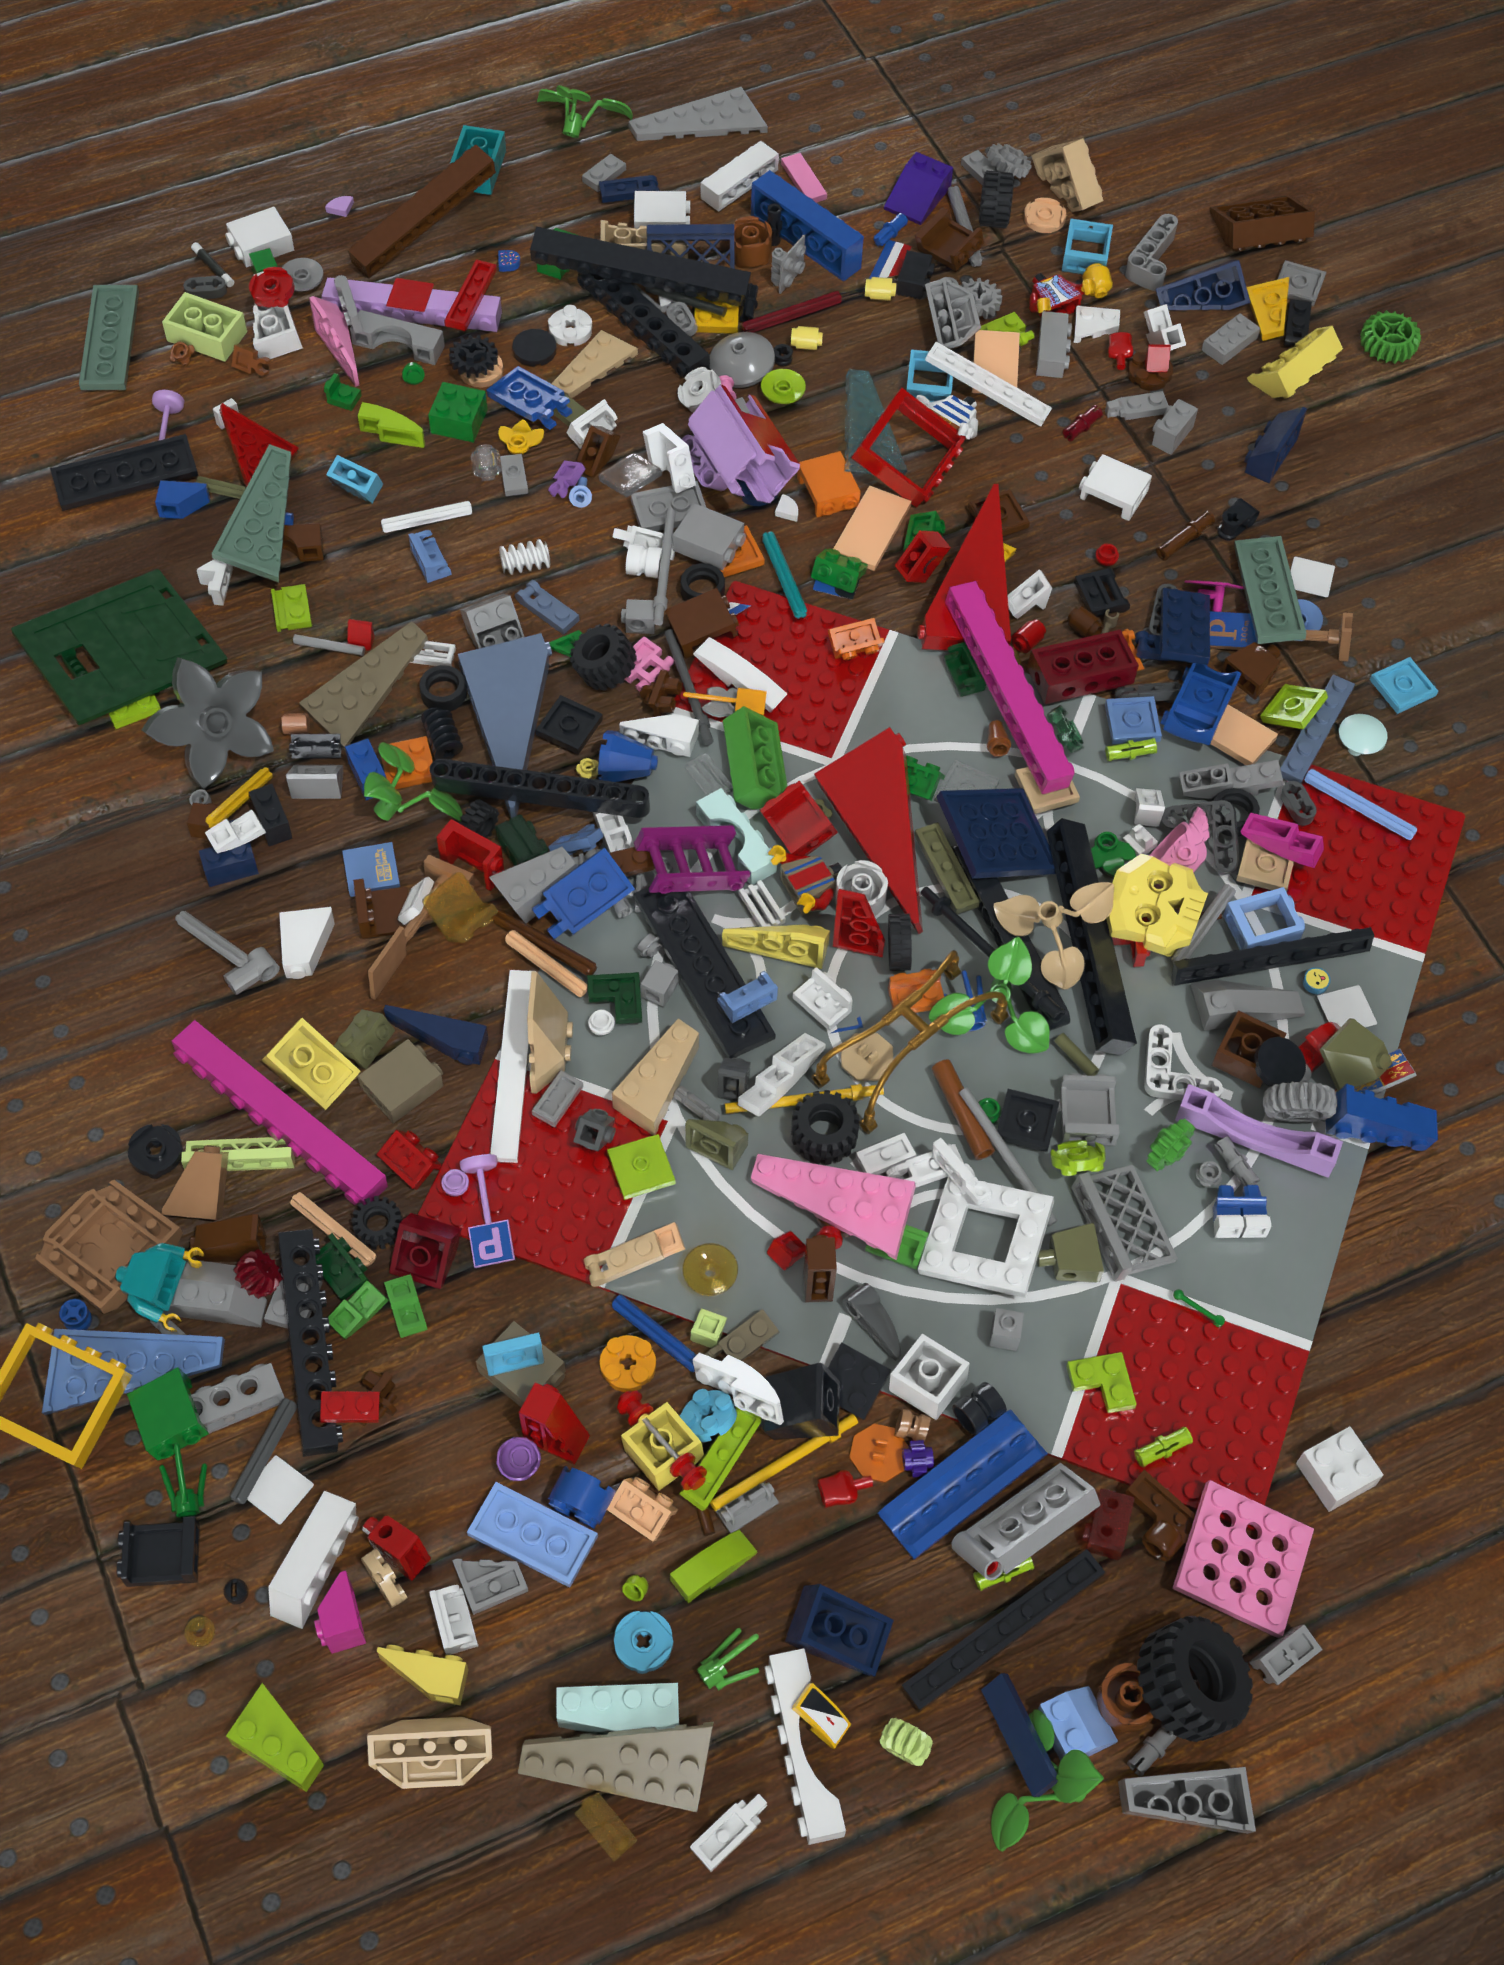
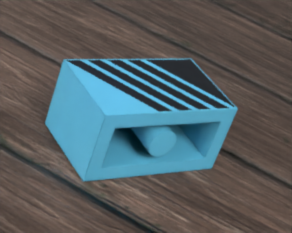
(354, 479)

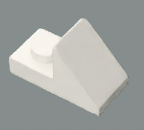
(217, 577)
(1028, 594)
(1148, 807)

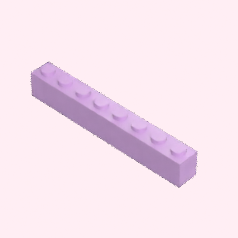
(374, 297)

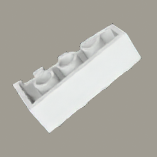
(274, 331)
(311, 1559)

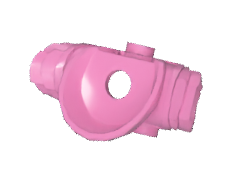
(1185, 843)

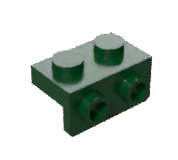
(340, 1269)

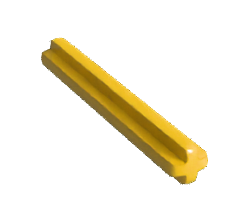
(239, 797)

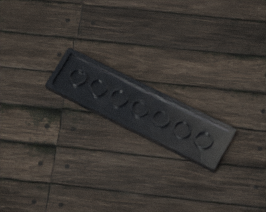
(702, 967)

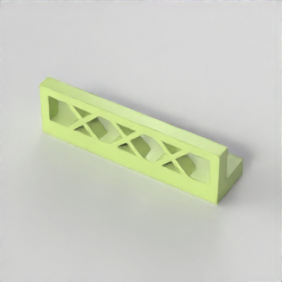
(245, 1158)

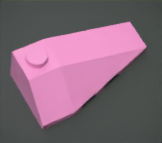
(334, 332)

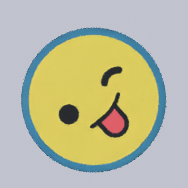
(1316, 980)

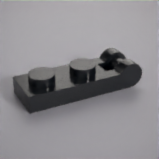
(1297, 321)

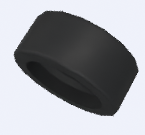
(698, 572)
(439, 674)
(1241, 798)

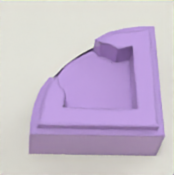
(340, 206)

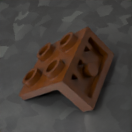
(378, 909)

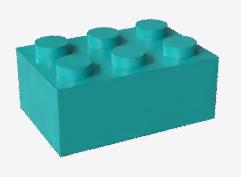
(491, 142)

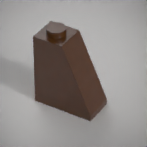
(229, 1238)

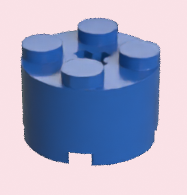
(580, 1495)

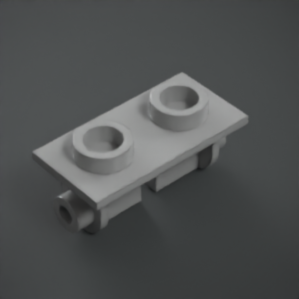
(748, 1507)

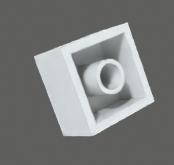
(929, 1376)
(1339, 1469)

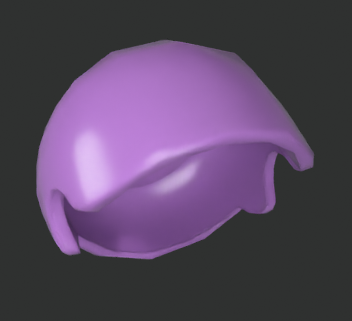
(518, 1458)

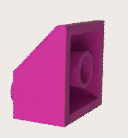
(339, 1617)

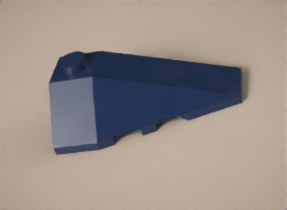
(1211, 289)

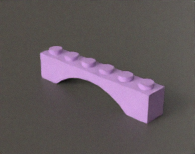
(1303, 1149)

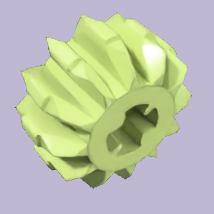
(906, 1741)

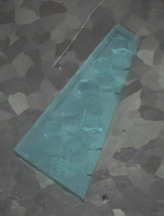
(862, 413)

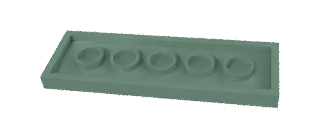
(109, 337)
(1269, 590)

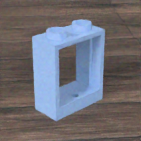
(1241, 929)

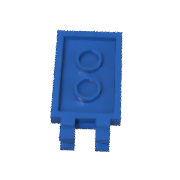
(530, 396)
(584, 893)

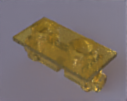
(605, 1826)

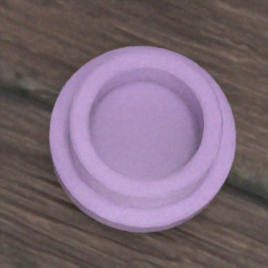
(455, 1182)

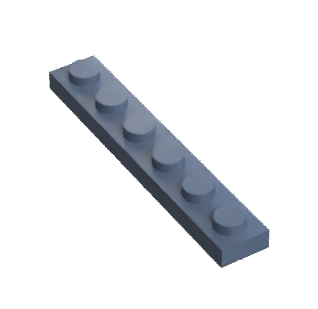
(1315, 733)

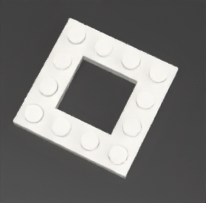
(1011, 1277)

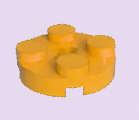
(620, 1349)

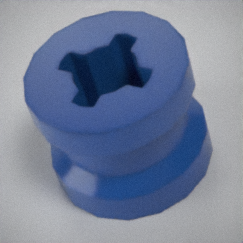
(73, 1309)

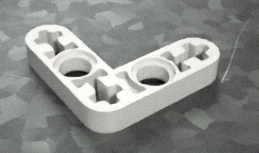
(1164, 1074)

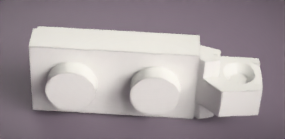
(641, 536)
(960, 1173)
(728, 1832)

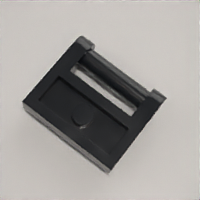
(1095, 595)

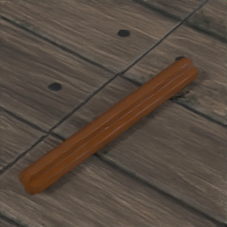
(545, 943)

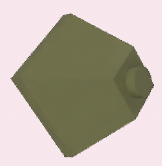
(1355, 1055)
(716, 1140)

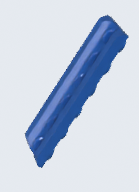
(962, 1484)

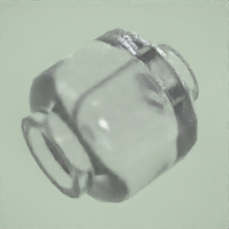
(486, 462)

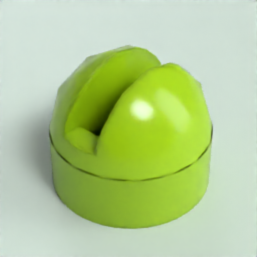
(629, 1588)

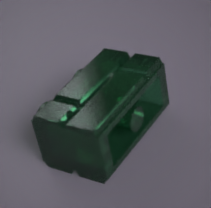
(519, 840)

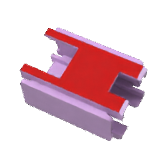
(739, 447)

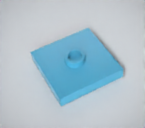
(1403, 685)
(513, 1354)

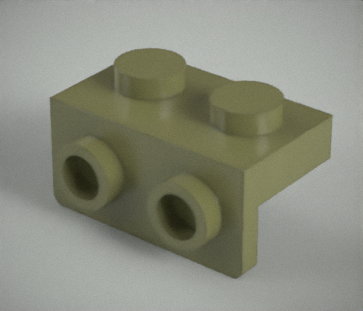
(365, 1037)

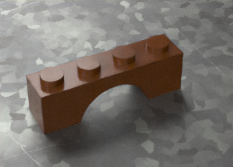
(304, 541)

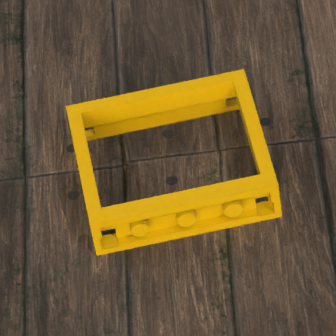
(102, 1411)

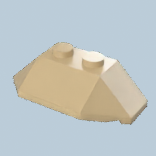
(430, 1751)

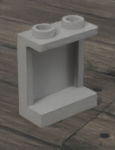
(1088, 1109)

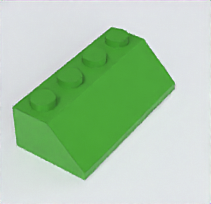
(754, 758)

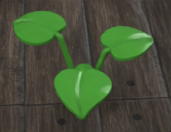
(573, 120)
(390, 799)
(1007, 965)
(1074, 1781)

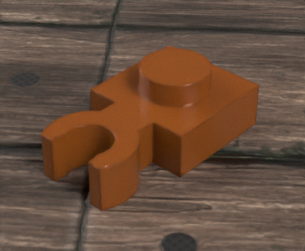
(247, 360)

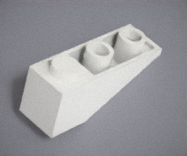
(666, 732)

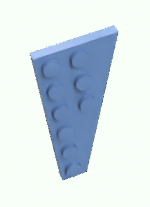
(147, 1357)

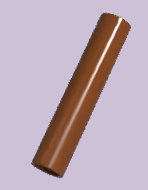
(972, 1130)

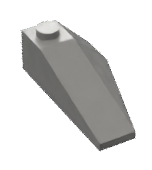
(1221, 1000)

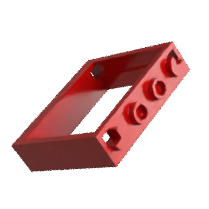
(929, 422)

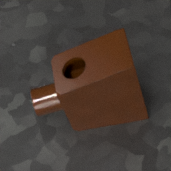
(1256, 665)

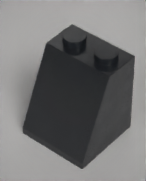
(807, 1403)

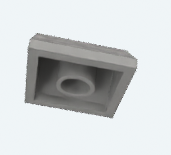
(315, 781)

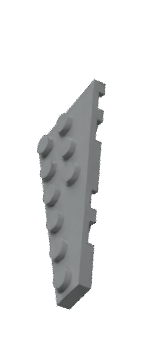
(704, 117)

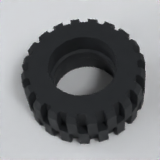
(1170, 1686)

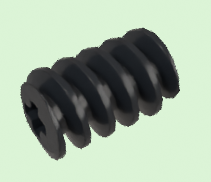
(441, 733)

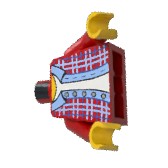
(1058, 294)

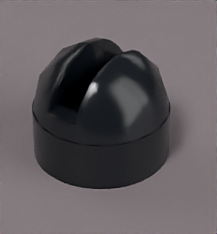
(242, 1591)

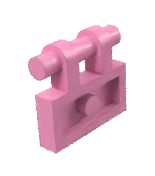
(647, 655)

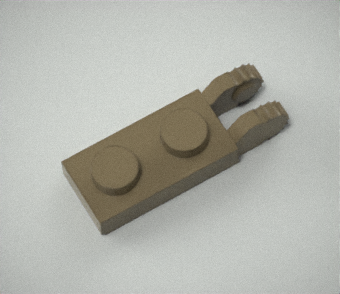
(746, 1337)

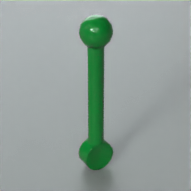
(1218, 1320)

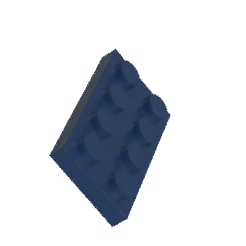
(1185, 626)

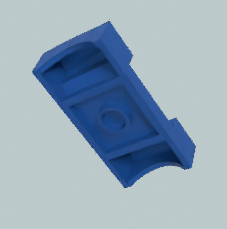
(1200, 703)

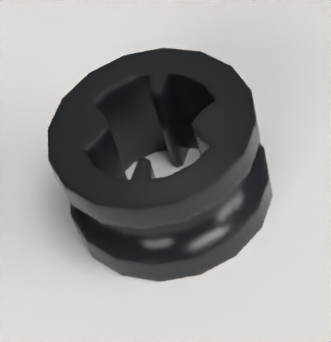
(783, 349)

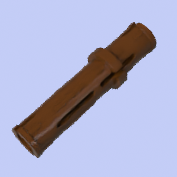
(1192, 530)

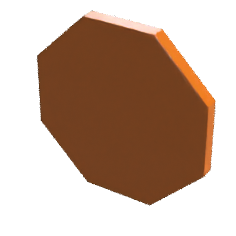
(878, 1453)

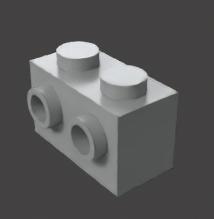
(1174, 426)

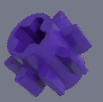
(918, 1458)

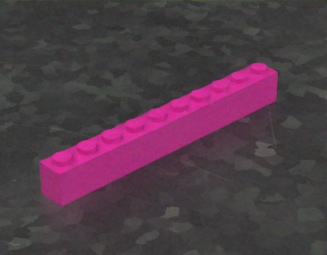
(1009, 688)
(279, 1114)

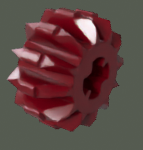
(258, 1273)

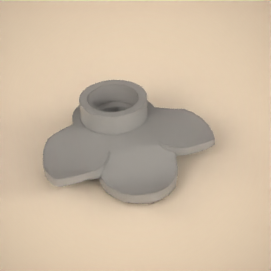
(720, 708)

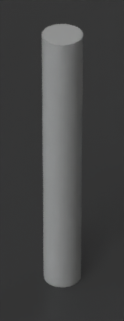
(329, 645)

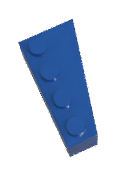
(1382, 1120)

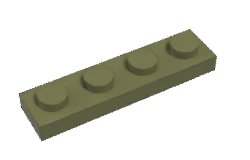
(946, 868)

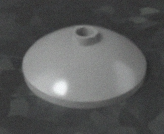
(743, 357)

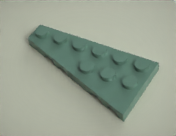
(257, 525)

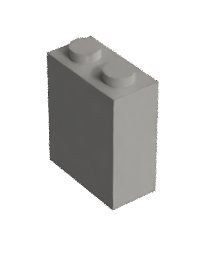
(708, 536)

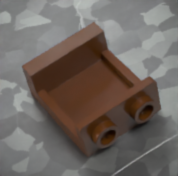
(948, 240)
(700, 619)

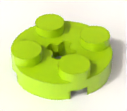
(1078, 1156)

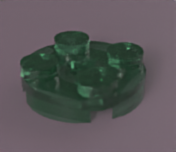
(1069, 734)

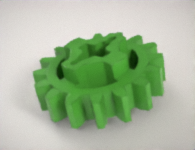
(1171, 1144)

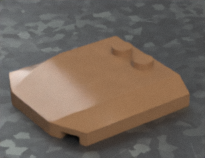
(98, 1238)

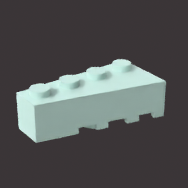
(618, 1707)

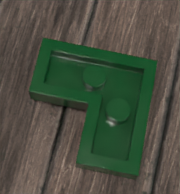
(621, 988)

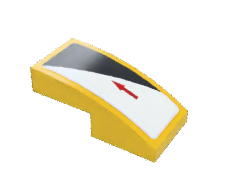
(822, 1715)

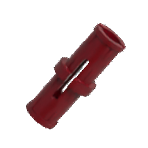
(1082, 423)

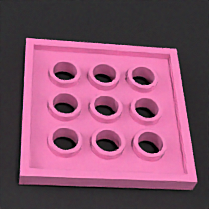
(1218, 1593)

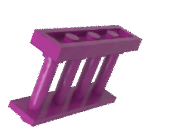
(696, 838)

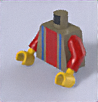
(806, 879)

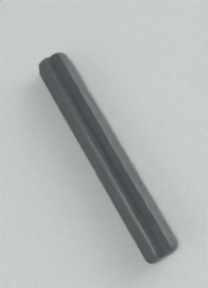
(263, 1451)

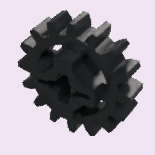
(473, 356)

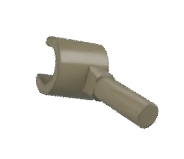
(1109, 622)

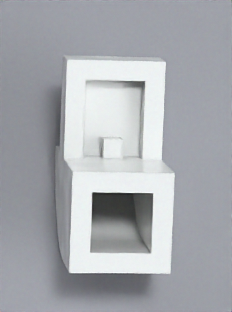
(1161, 328)

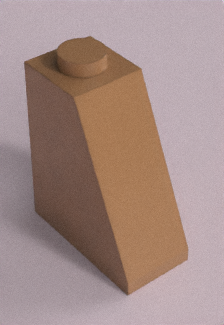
(200, 1186)

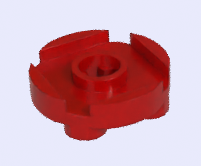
(274, 297)

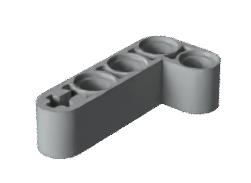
(1143, 262)

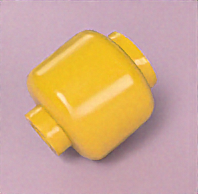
(1102, 279)

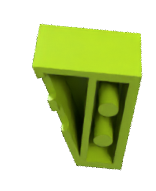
(275, 1741)

